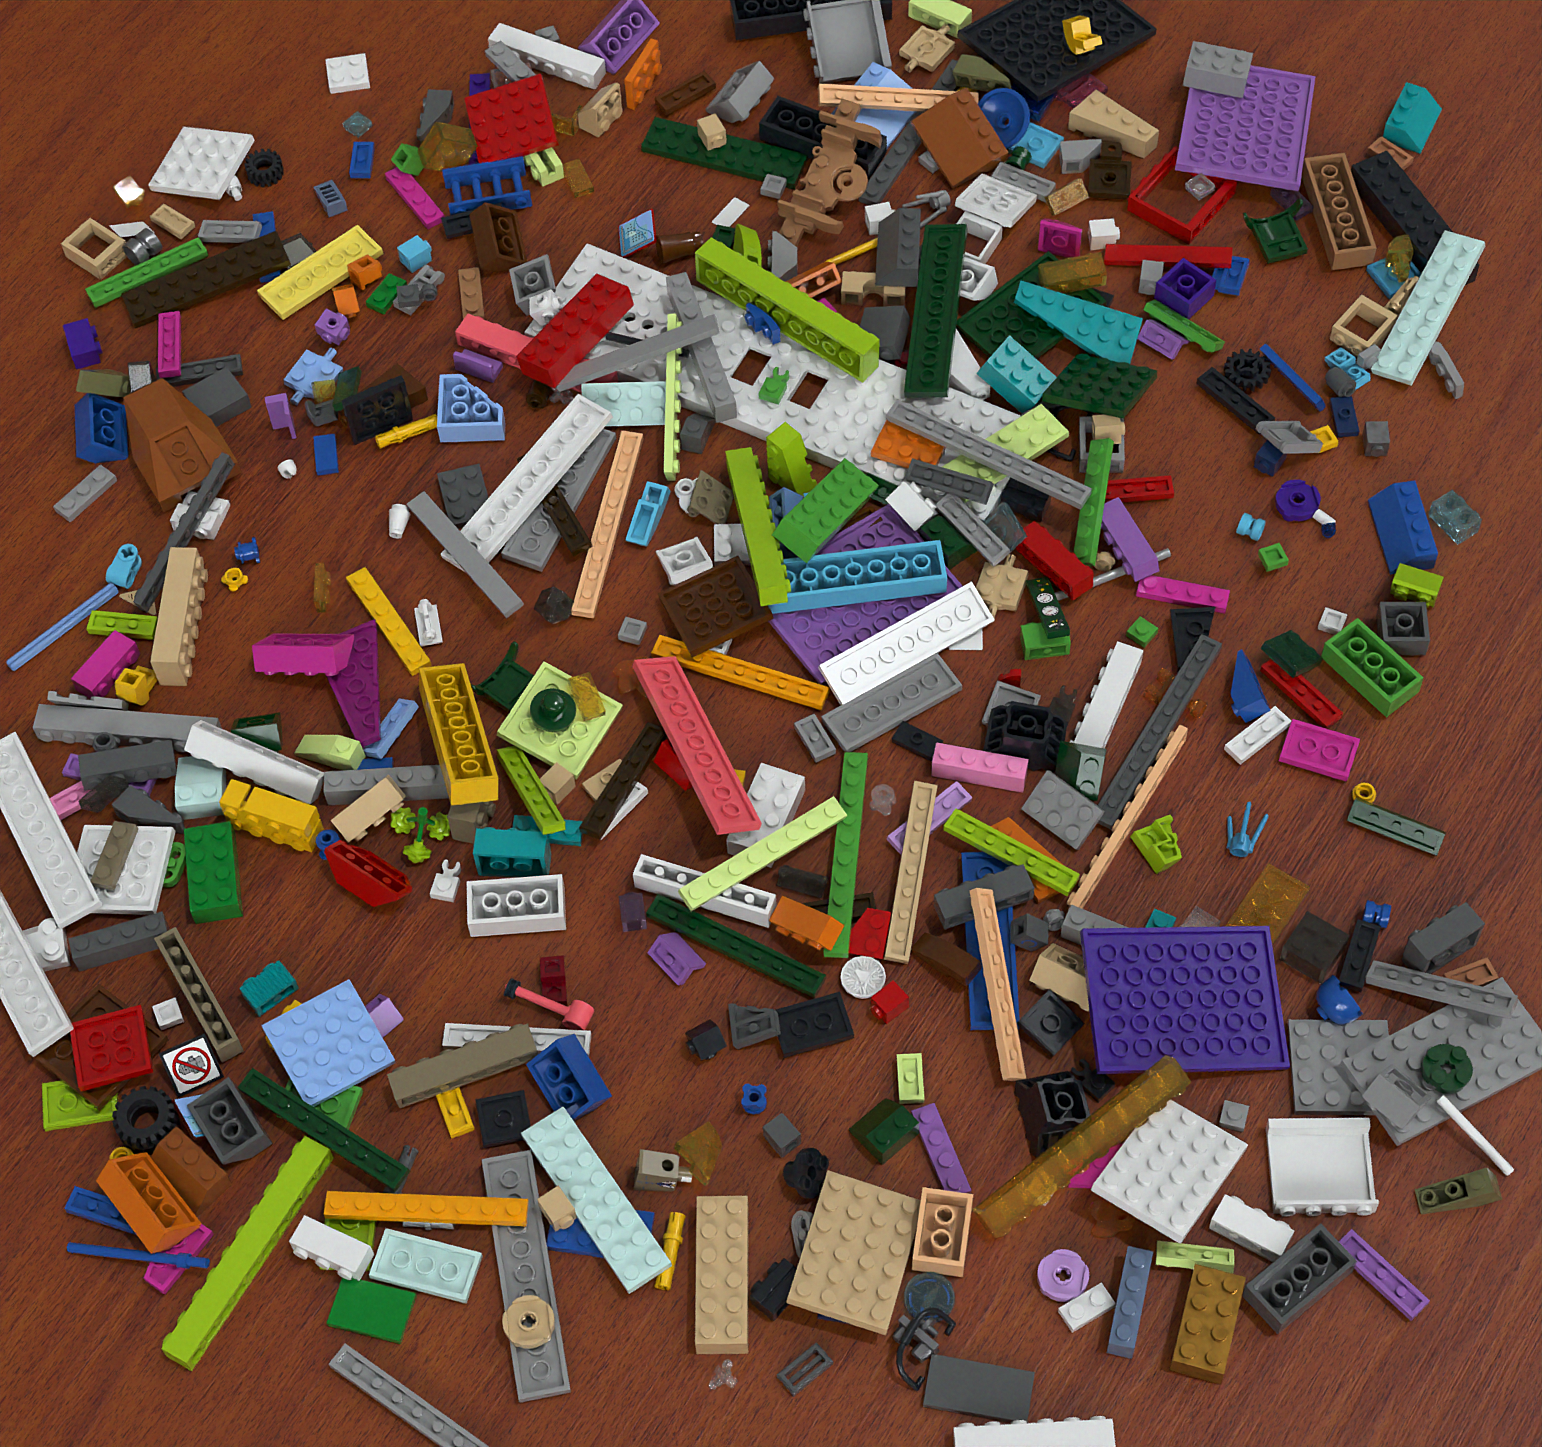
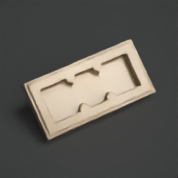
(172, 221)
(597, 783)

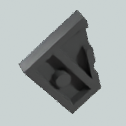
(752, 1024)

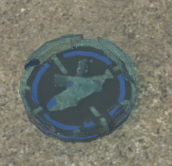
(929, 1291)

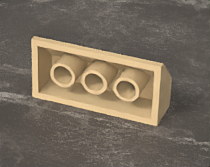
(1062, 974)

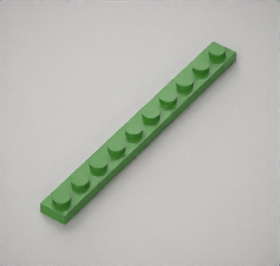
(847, 849)

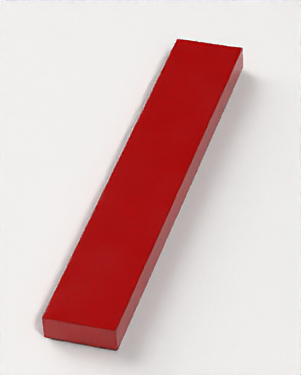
(1198, 255)

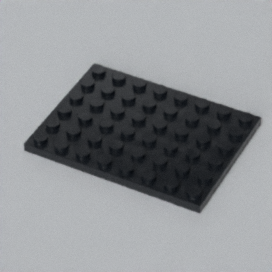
(1030, 45)

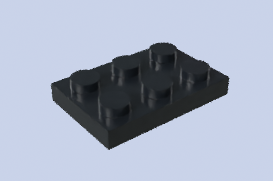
(813, 1024)

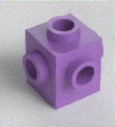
(332, 327)

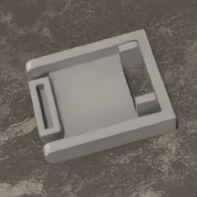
(1283, 436)

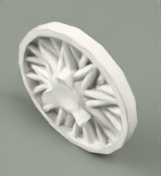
(863, 977)

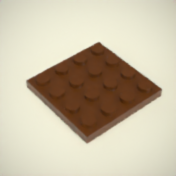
(714, 606)
(59, 1056)

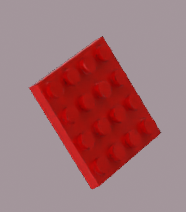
(511, 120)

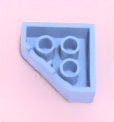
(467, 412)

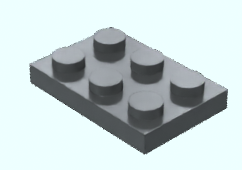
(462, 493)

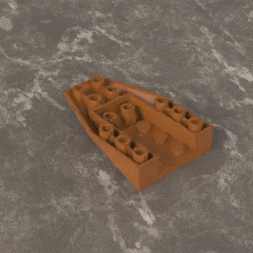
(172, 442)

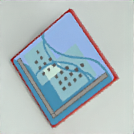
(637, 233)

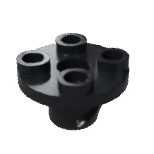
(807, 1172)

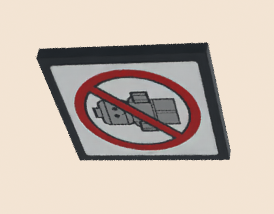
(191, 1065)

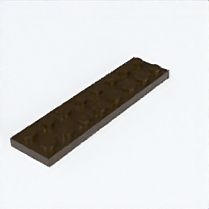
(206, 279)

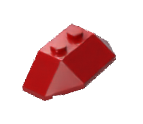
(366, 874)

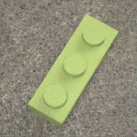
(1188, 1255)

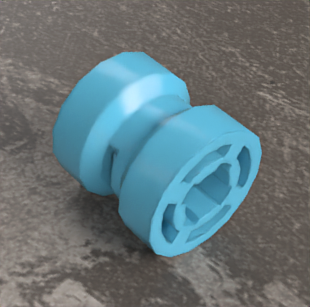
(1251, 526)

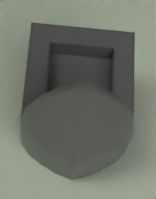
(321, 413)

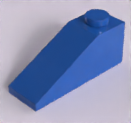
(1246, 691)

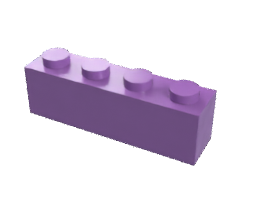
(1127, 541)

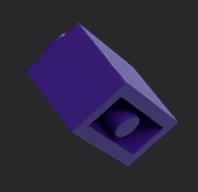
(82, 343)

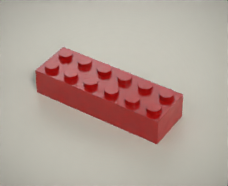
(575, 330)

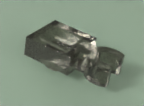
(1063, 705)

